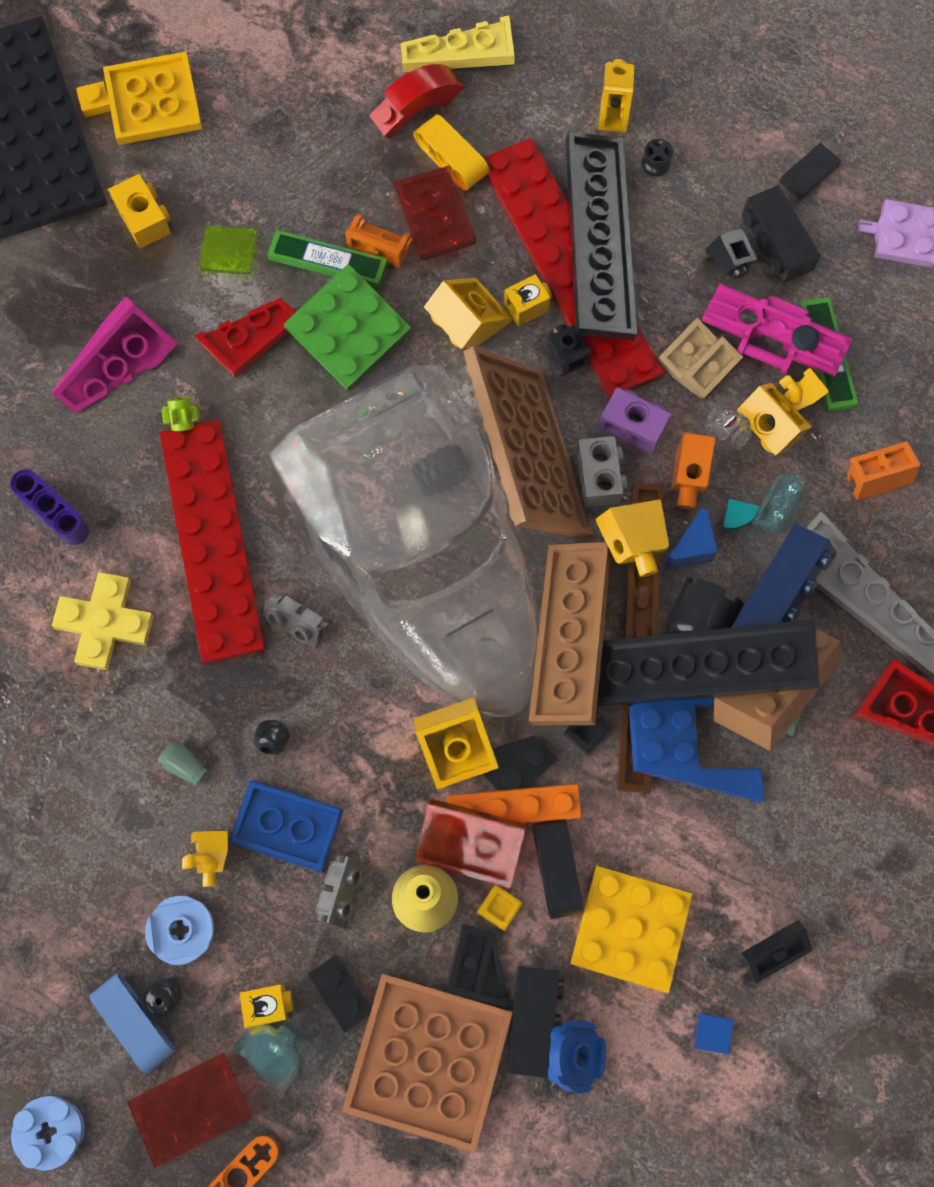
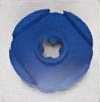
(564, 1069)

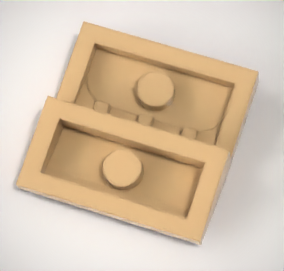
(699, 358)

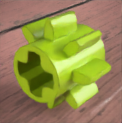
(180, 413)

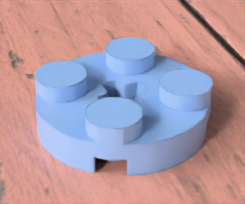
(165, 918)
(27, 1124)

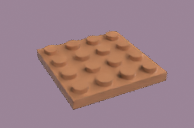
(427, 1063)

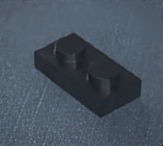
(777, 951)
(340, 993)

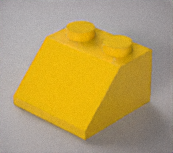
(466, 312)
(455, 743)

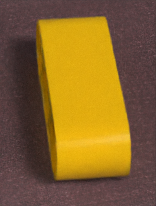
(450, 149)

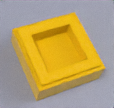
(499, 907)

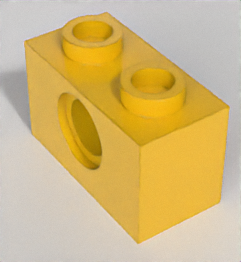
(133, 196)
(788, 421)

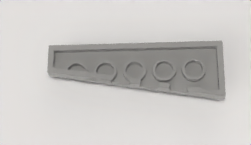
(871, 600)

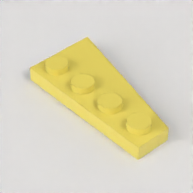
(471, 48)

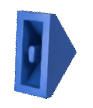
(696, 544)

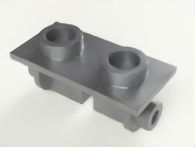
(282, 613)
(336, 906)

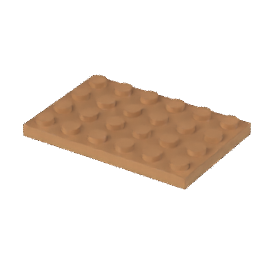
(527, 445)

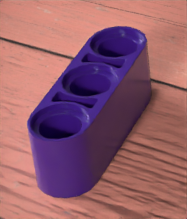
(40, 497)

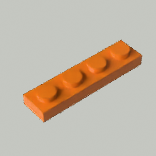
(525, 804)

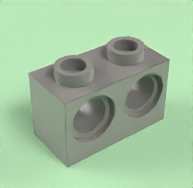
(594, 471)

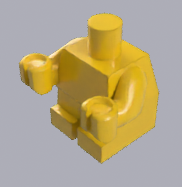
(805, 391)
(209, 855)

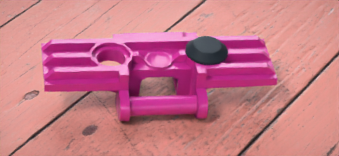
(781, 321)

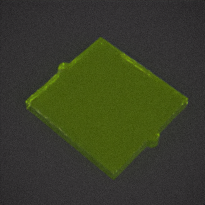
(228, 250)

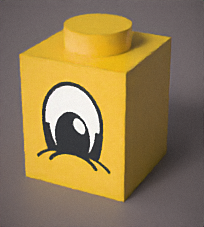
(527, 300)
(266, 1005)

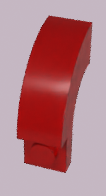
(413, 92)

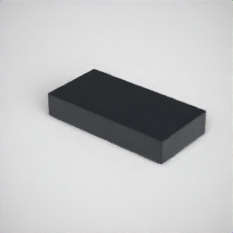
(810, 171)

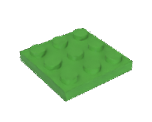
(347, 327)

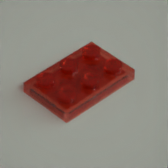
(434, 213)
(470, 842)
(189, 1110)

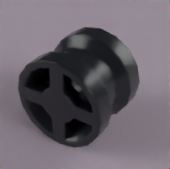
(654, 150)

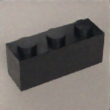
(780, 234)
(533, 1020)

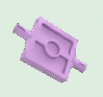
(903, 233)

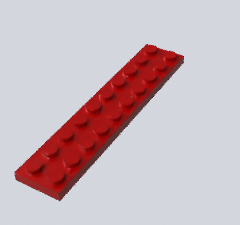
(543, 224)

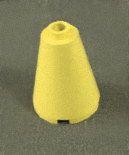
(427, 913)

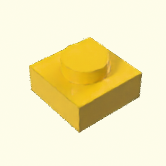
(93, 99)

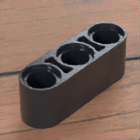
(557, 868)

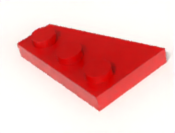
(247, 339)

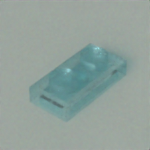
(780, 503)

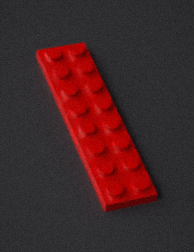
(212, 543)

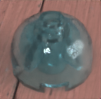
(270, 1054)

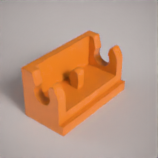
(377, 241)
(883, 470)

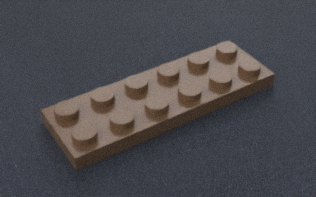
(570, 635)

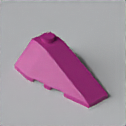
(116, 353)

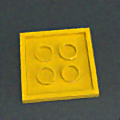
(152, 98)
(631, 929)

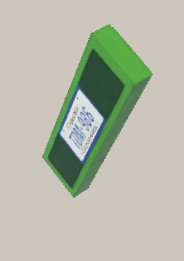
(325, 257)
(841, 388)

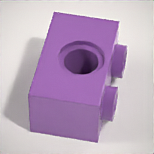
(642, 434)

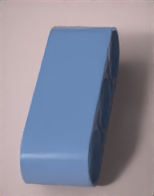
(132, 1023)

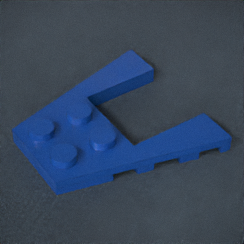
(667, 748)

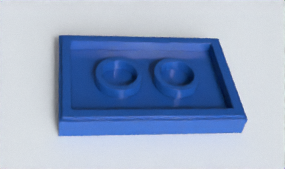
(286, 826)

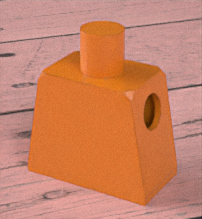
(694, 458)

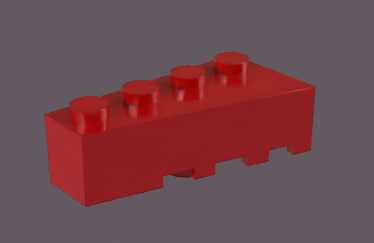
(900, 703)

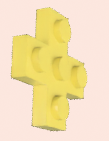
(102, 621)

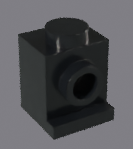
(732, 253)
(567, 357)

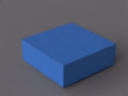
(713, 1033)

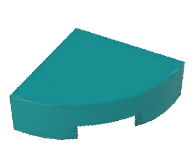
(738, 515)

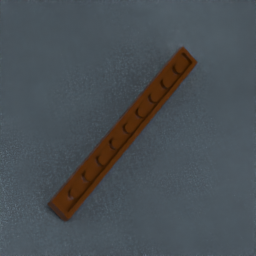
(640, 621)

